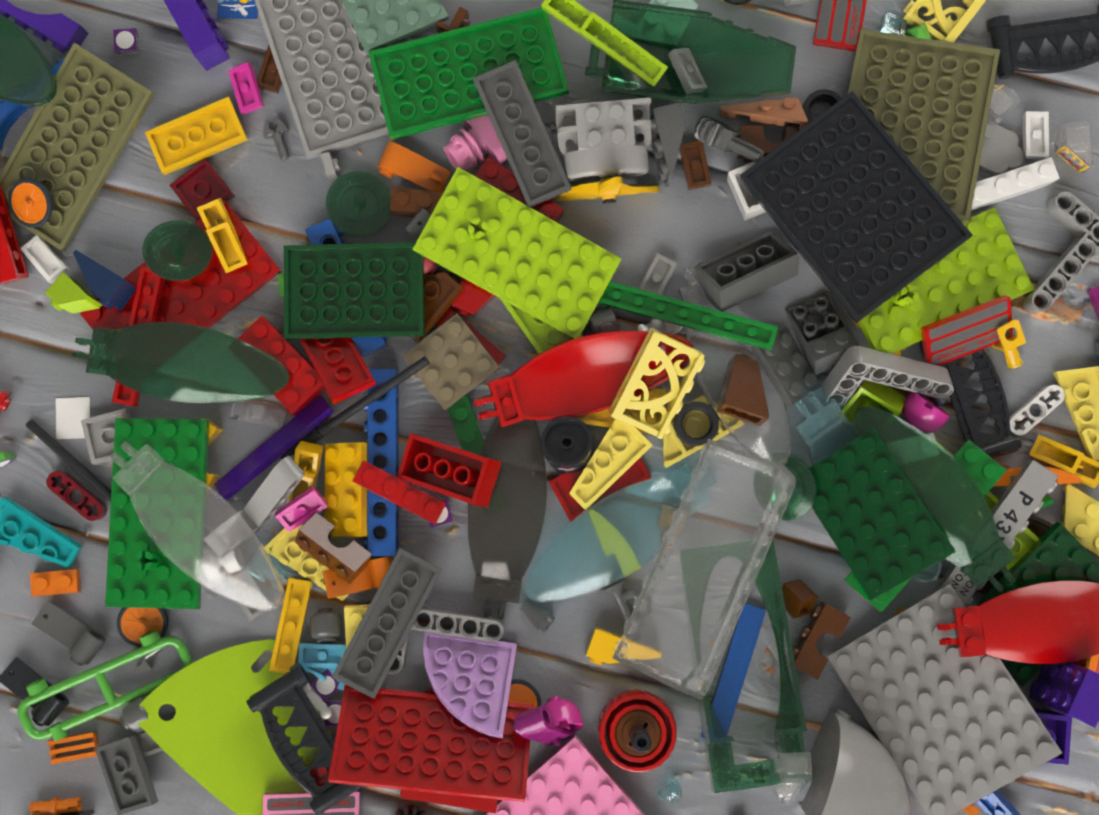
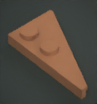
(769, 112)

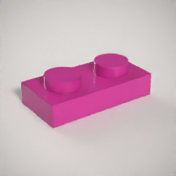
(246, 88)
(300, 509)

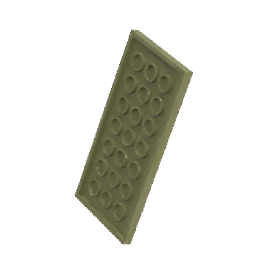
(76, 140)

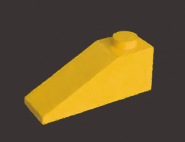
(602, 646)

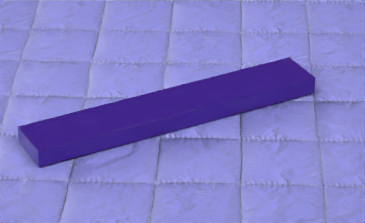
(273, 448)

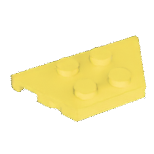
(695, 425)
(1081, 518)

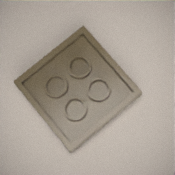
(455, 360)

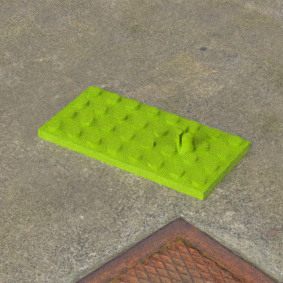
(517, 254)
(965, 278)

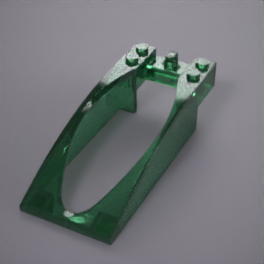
(790, 721)

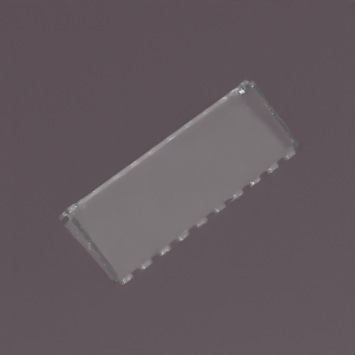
(705, 568)

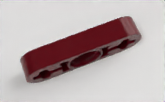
(67, 480)

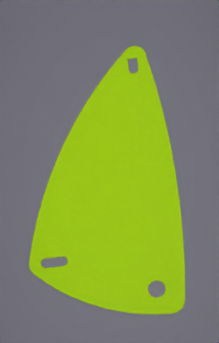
(218, 734)

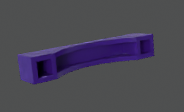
(52, 27)

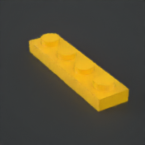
(290, 625)

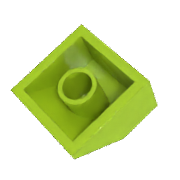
(874, 395)

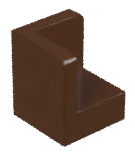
(798, 598)

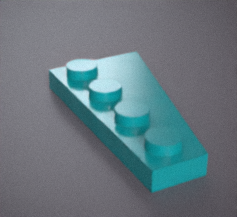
(35, 536)

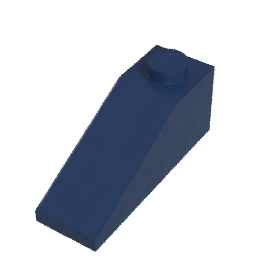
(107, 285)

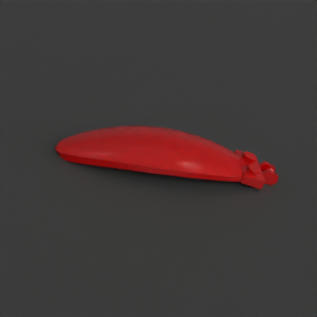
(573, 378)
(1031, 624)

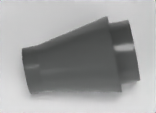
(539, 616)

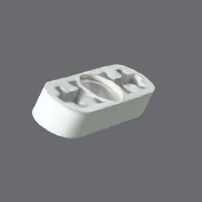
(1043, 394)

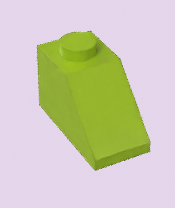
(71, 295)

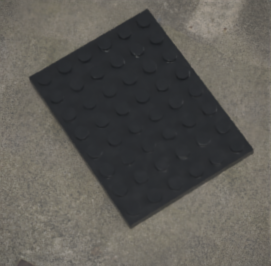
(855, 207)

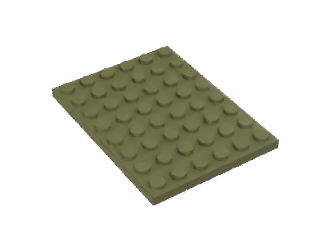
(931, 103)

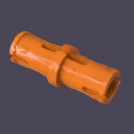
(56, 806)

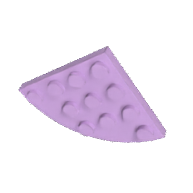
(471, 678)

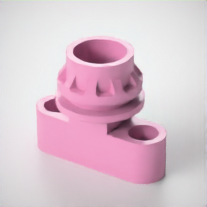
(469, 147)

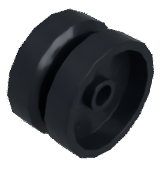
(569, 431)

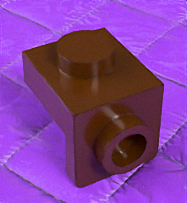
(460, 20)

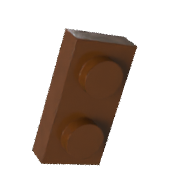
(695, 165)

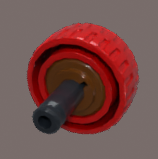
(637, 730)

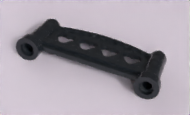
(1009, 39)
(970, 419)
(289, 692)

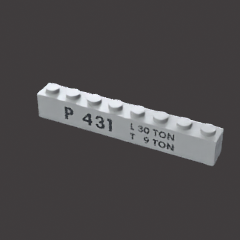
(1010, 517)

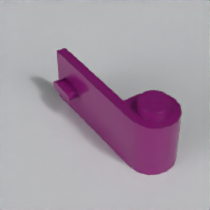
(538, 726)

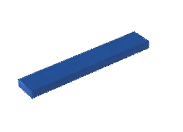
(736, 664)

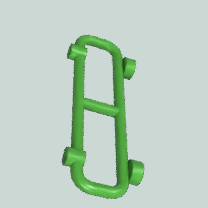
(40, 690)

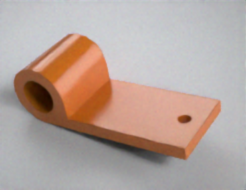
(413, 167)
(368, 579)

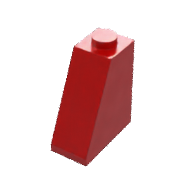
(471, 299)

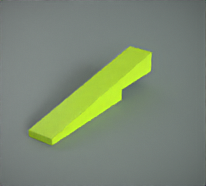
(606, 39)

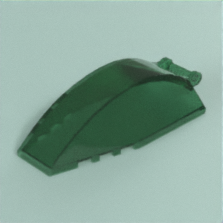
(730, 58)

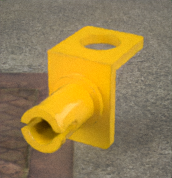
(1009, 346)

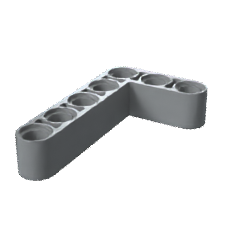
(1071, 256)
(887, 369)
(272, 494)
(457, 630)

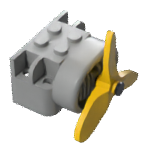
(604, 145)

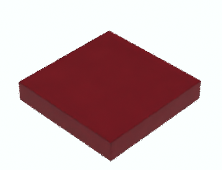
(200, 187)

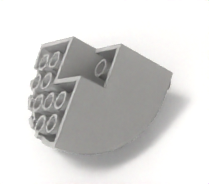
(853, 772)

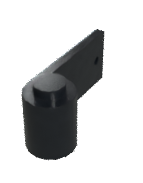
(44, 711)

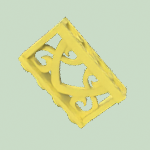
(950, 28)
(650, 351)

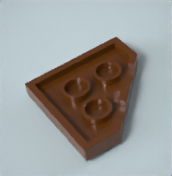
(439, 294)

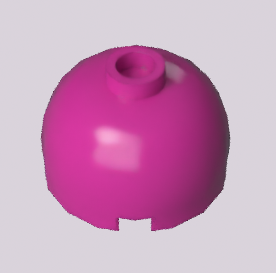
(923, 413)
(564, 714)

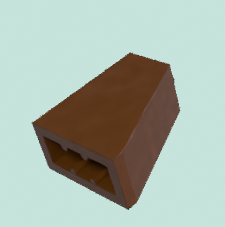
(743, 391)

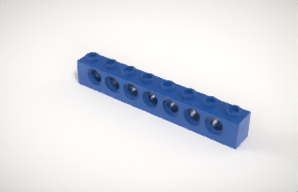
(390, 450)

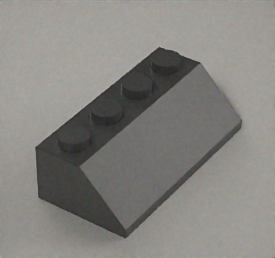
(747, 270)

